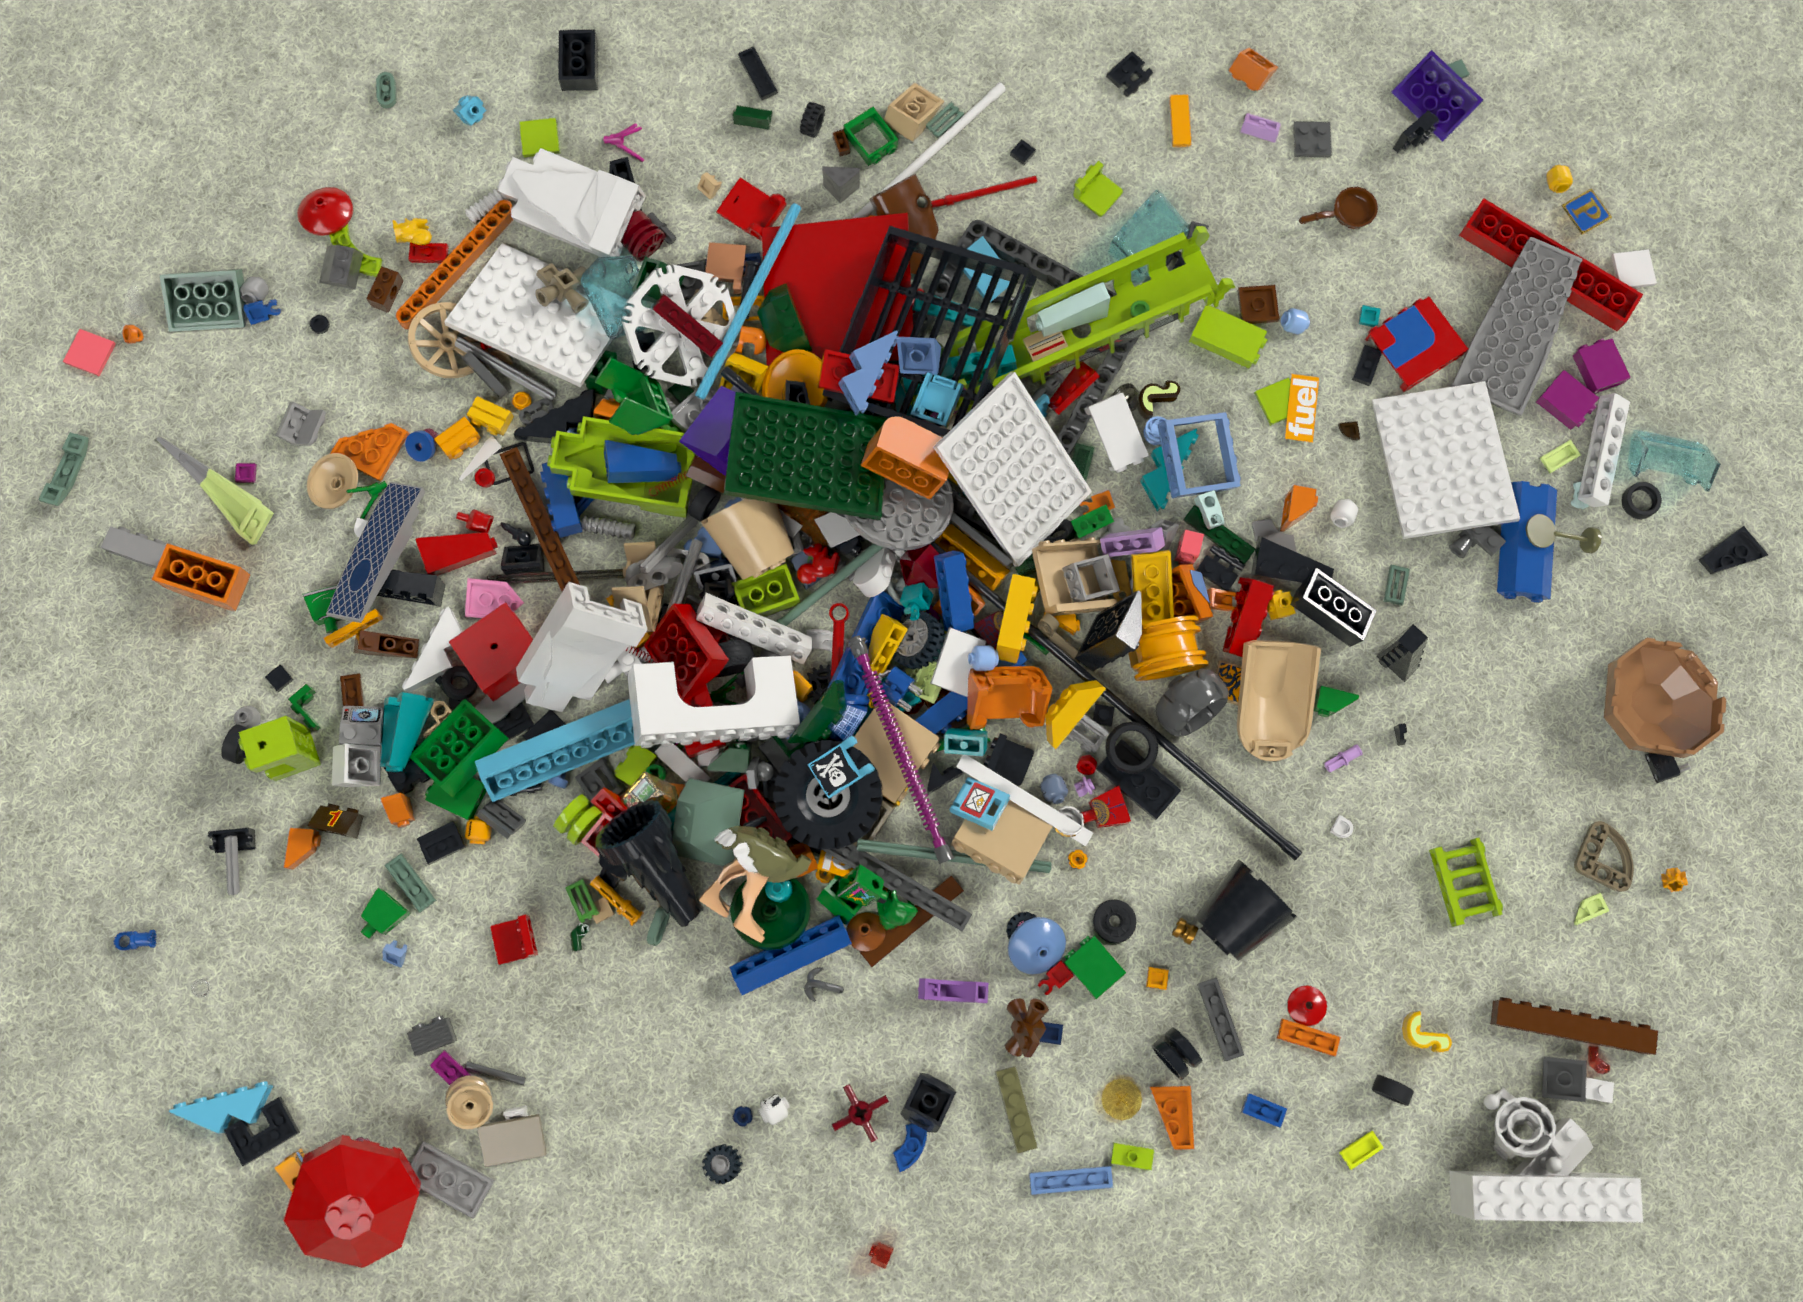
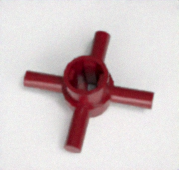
(864, 1122)

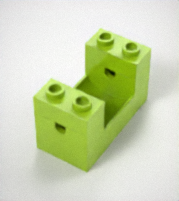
(279, 748)

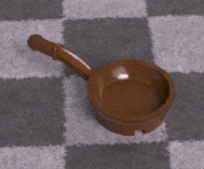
(1353, 208)

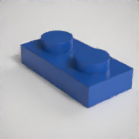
(1264, 1110)

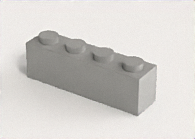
(133, 546)

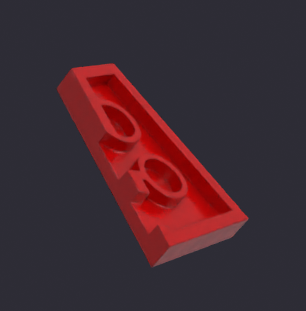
(1072, 387)

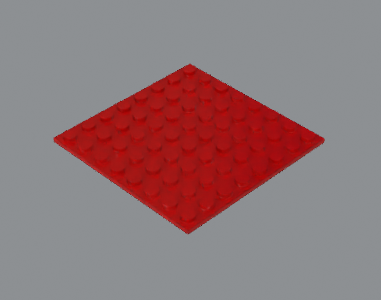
(827, 273)

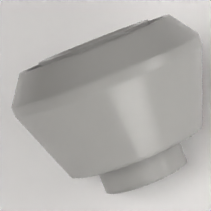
(247, 716)

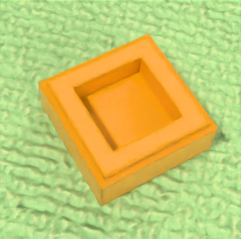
(1157, 978)

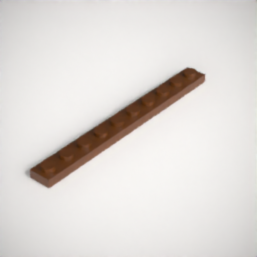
(538, 518)

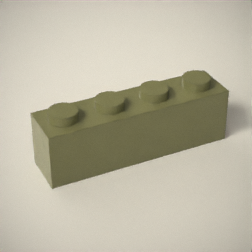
(1016, 1109)

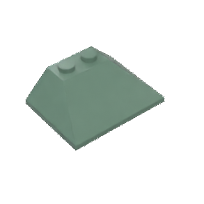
(701, 815)

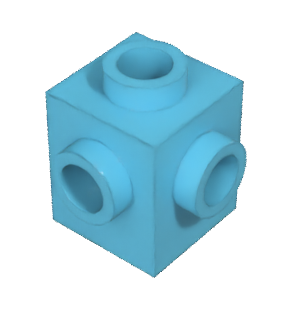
(470, 109)

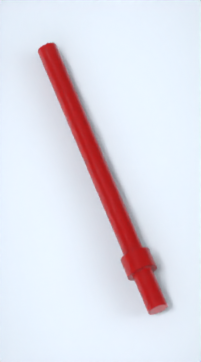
(949, 200)

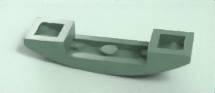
(67, 471)

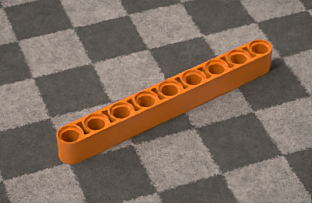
(460, 256)

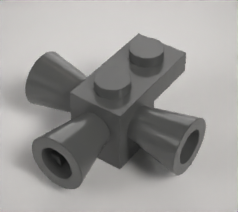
(1483, 536)

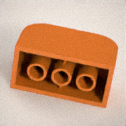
(906, 456)
(201, 577)

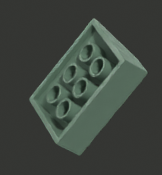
(203, 299)

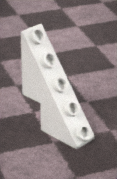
(434, 654)

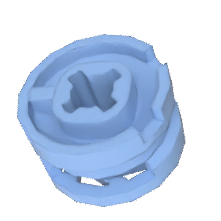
(1151, 431)

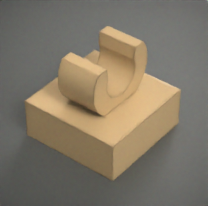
(709, 185)

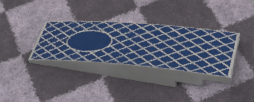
(376, 551)

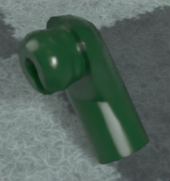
(577, 935)

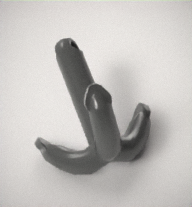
(811, 982)

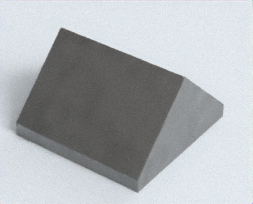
(841, 181)

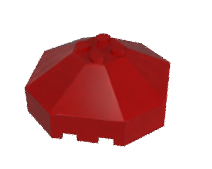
(352, 1201)

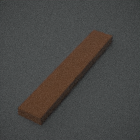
(894, 937)

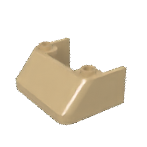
(649, 599)

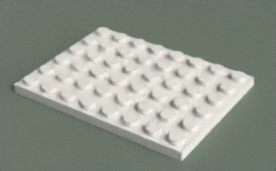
(507, 316)
(1445, 460)
(1013, 468)

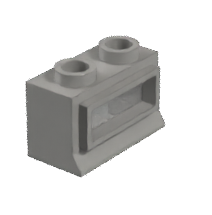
(1088, 734)

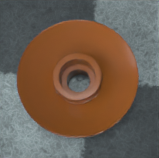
(872, 938)

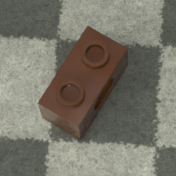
(385, 289)

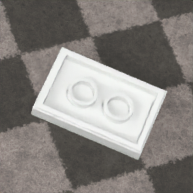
(953, 664)

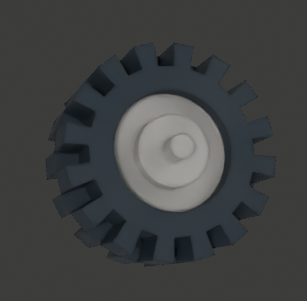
(722, 1164)

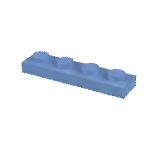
(1071, 1180)

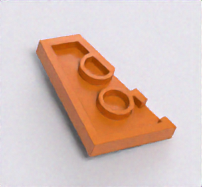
(1176, 1112)

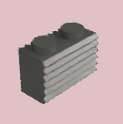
(432, 1036)

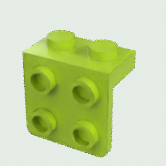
(1096, 190)

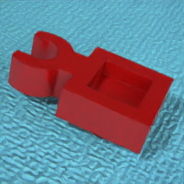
(1058, 976)

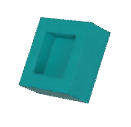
(1369, 316)

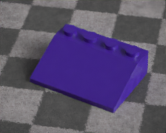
(1441, 91)
(711, 430)

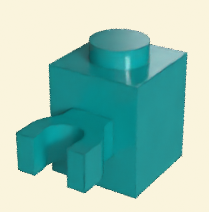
(916, 598)

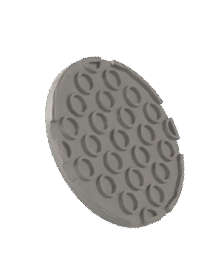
(907, 518)

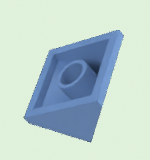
(918, 355)

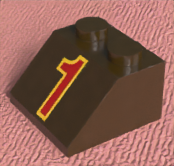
(337, 821)

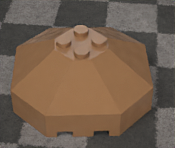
(1663, 699)

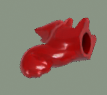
(821, 567)

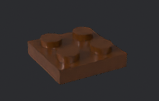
(1258, 304)

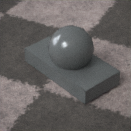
(758, 772)

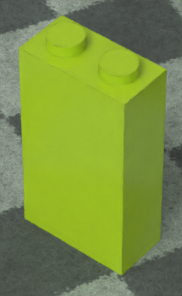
(1228, 336)

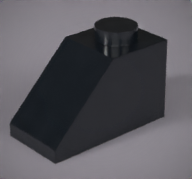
(715, 572)

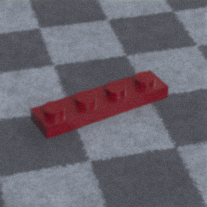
(687, 325)

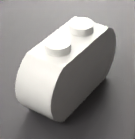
(875, 573)

